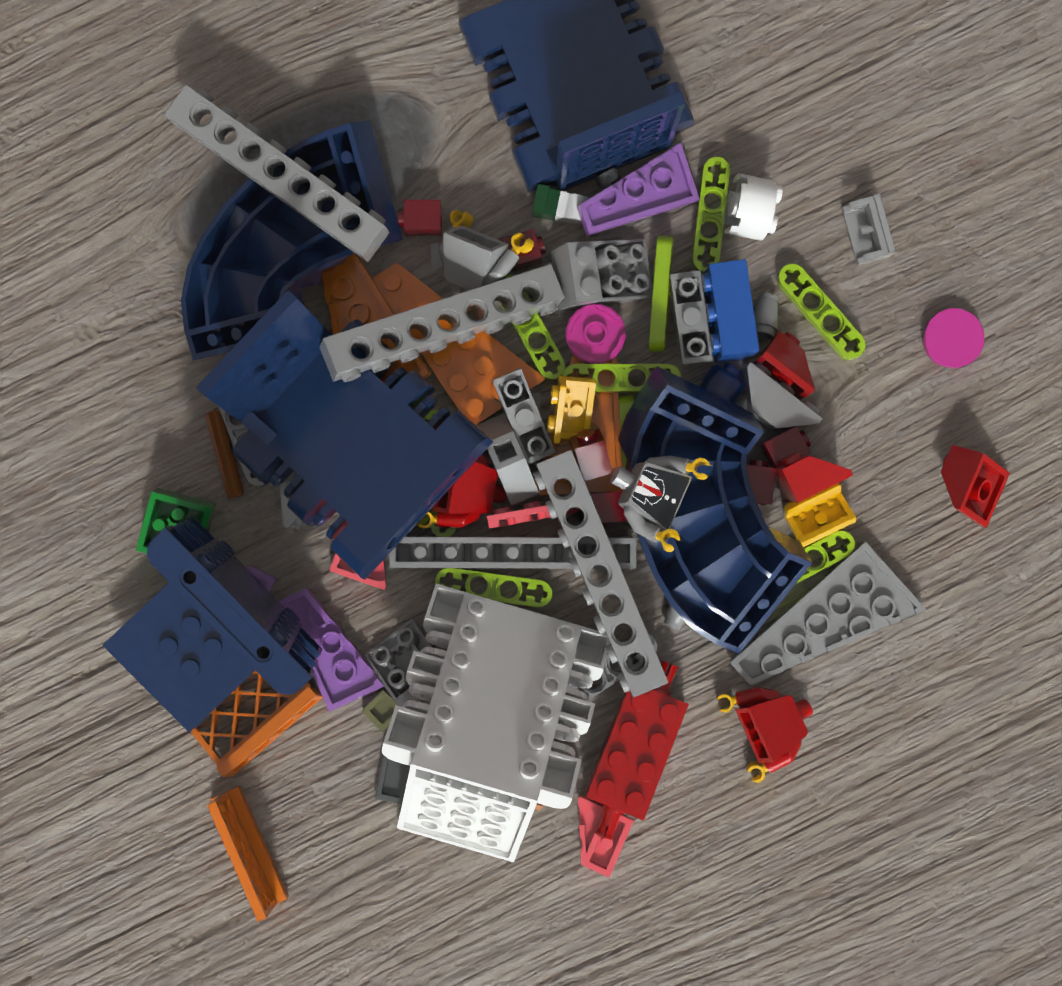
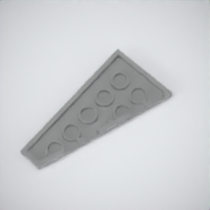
(840, 608)

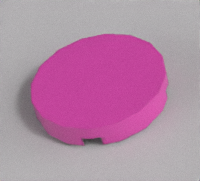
(595, 334)
(953, 338)

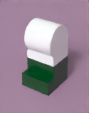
(557, 205)

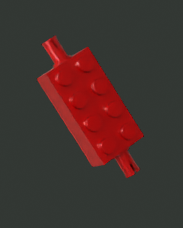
(635, 753)

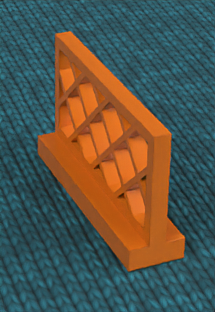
(262, 733)
(247, 851)

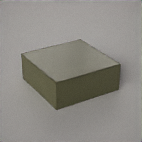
(380, 710)

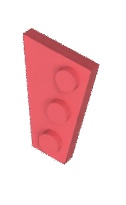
(530, 512)

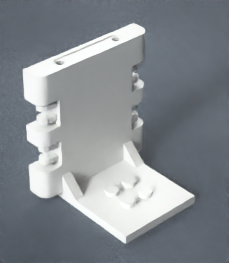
(491, 722)

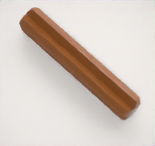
(224, 455)

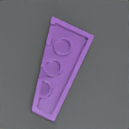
(650, 190)
(341, 669)

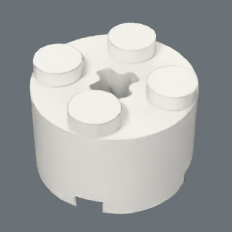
(752, 207)

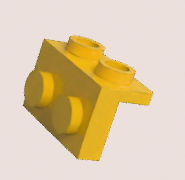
(573, 407)
(819, 515)

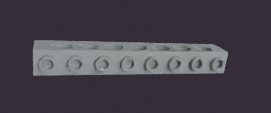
(193, 105)
(539, 283)
(500, 552)
(651, 673)

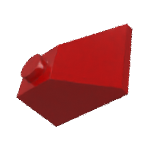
(787, 364)
(806, 476)
(973, 483)

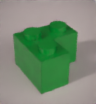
(168, 509)

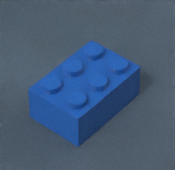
(730, 311)

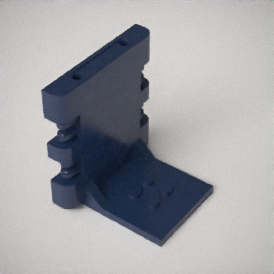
(578, 84)
(351, 443)
(209, 629)

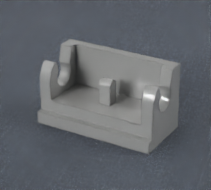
(868, 229)

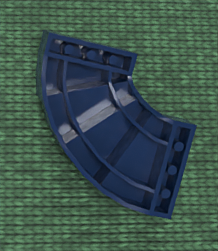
(265, 247)
(728, 560)

